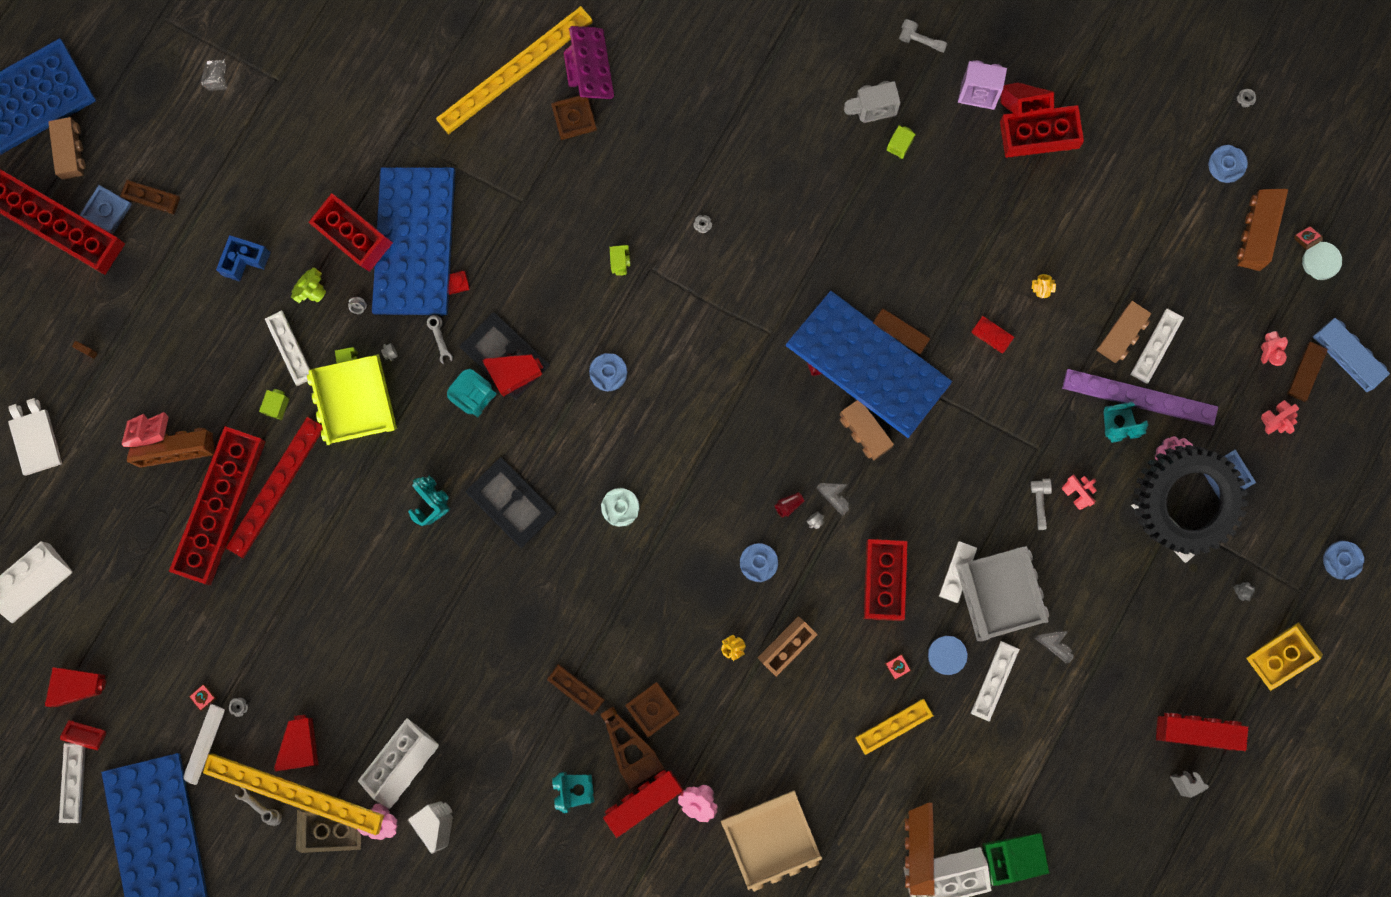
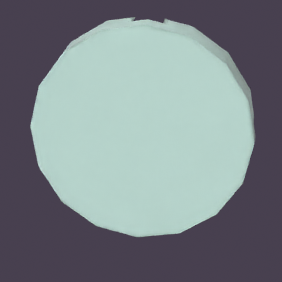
(1322, 261)
(620, 507)

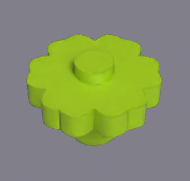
(309, 287)

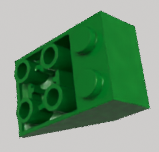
(1015, 859)

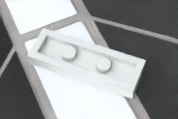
(952, 586)

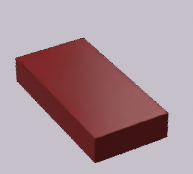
(83, 735)

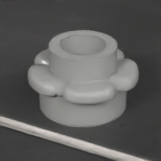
(1250, 94)
(702, 228)
(357, 305)
(389, 352)
(815, 520)
(233, 706)

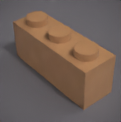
(66, 148)
(1124, 332)
(866, 430)
(787, 646)

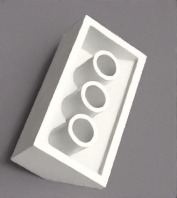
(31, 580)
(398, 763)
(433, 825)
(960, 875)

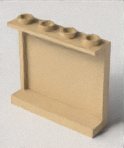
(771, 840)

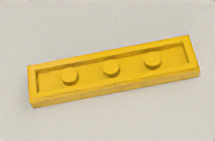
(894, 726)

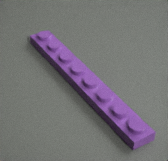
(1141, 397)

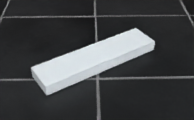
(1157, 346)
(288, 347)
(994, 681)
(203, 744)
(72, 783)

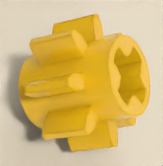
(1043, 286)
(733, 647)

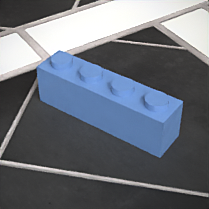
(1351, 354)

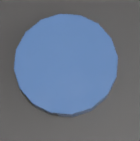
(1227, 163)
(608, 372)
(1343, 560)
(758, 562)
(947, 655)

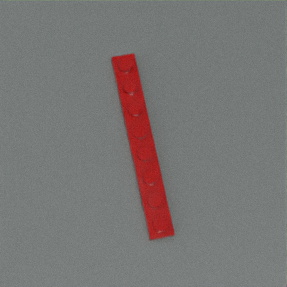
(275, 487)

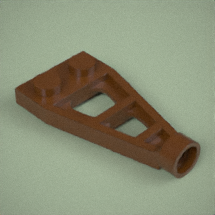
(643, 768)

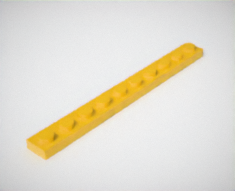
(512, 71)
(294, 794)

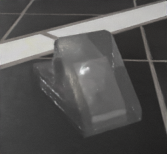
(213, 75)
(830, 492)
(1051, 642)

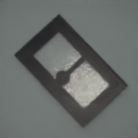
(497, 340)
(510, 502)

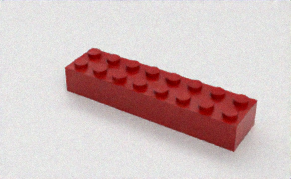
(57, 224)
(217, 506)

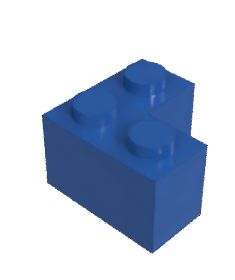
(238, 254)

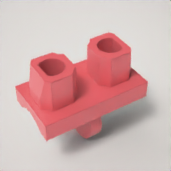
(1274, 349)
(1283, 421)
(1085, 498)

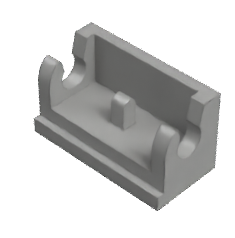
(1187, 786)

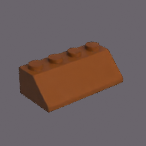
(1262, 228)
(173, 448)
(921, 851)

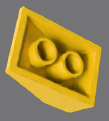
(1285, 656)

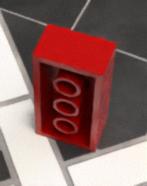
(1042, 132)
(350, 232)
(885, 580)
(1206, 733)
(643, 803)

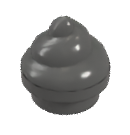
(1244, 591)

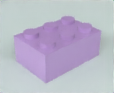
(982, 84)

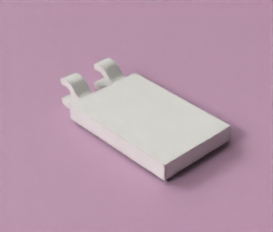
(34, 438)

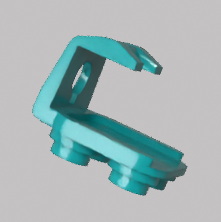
(471, 392)
(1129, 428)
(435, 499)
(566, 799)

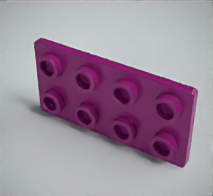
(588, 63)

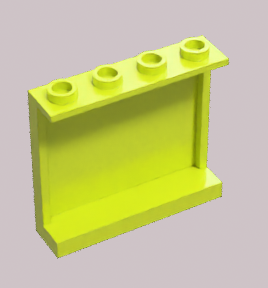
(351, 399)

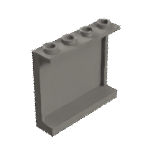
(1002, 593)

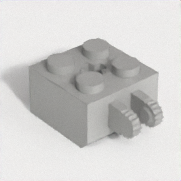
(874, 102)

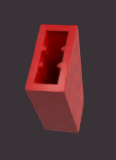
(1026, 99)
(513, 371)
(73, 685)
(298, 745)

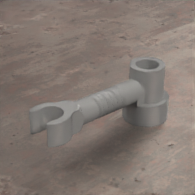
(909, 32)
(438, 335)
(1041, 488)
(276, 816)

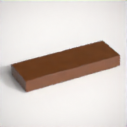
(150, 197)
(901, 331)
(1307, 371)
(575, 689)

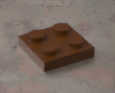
(573, 117)
(652, 709)

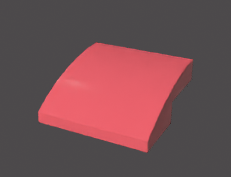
(145, 431)

